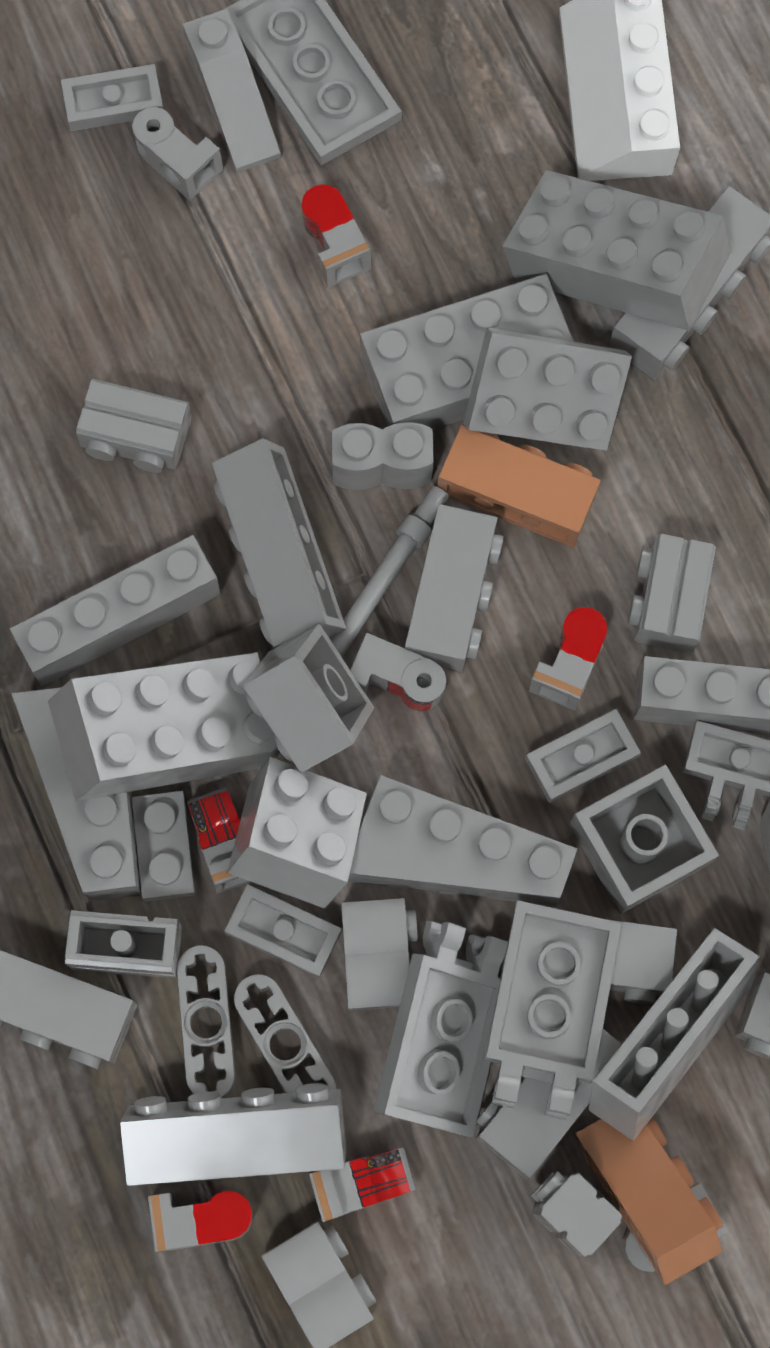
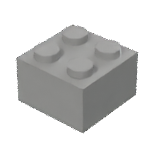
(308, 698)
(297, 833)
(643, 839)

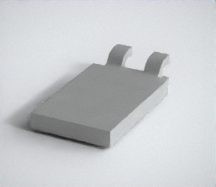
(551, 1003)
(442, 1032)

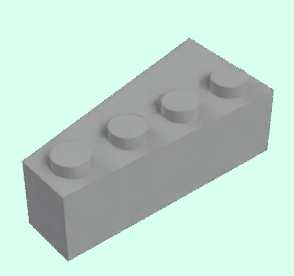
(95, 830)
(455, 850)

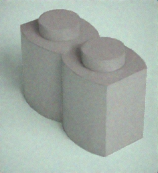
(392, 456)
(377, 951)
(318, 1285)

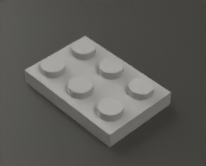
(546, 389)

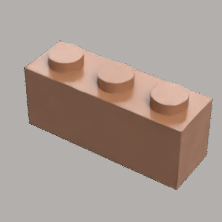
(518, 485)
(653, 1197)

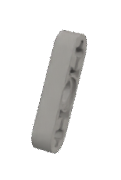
(215, 982)
(276, 1004)

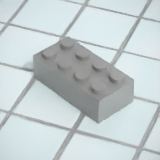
(619, 248)
(429, 361)
(160, 726)

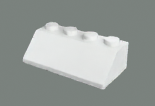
(619, 88)

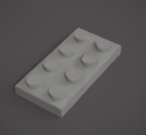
(315, 73)

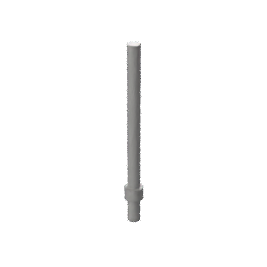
(412, 535)

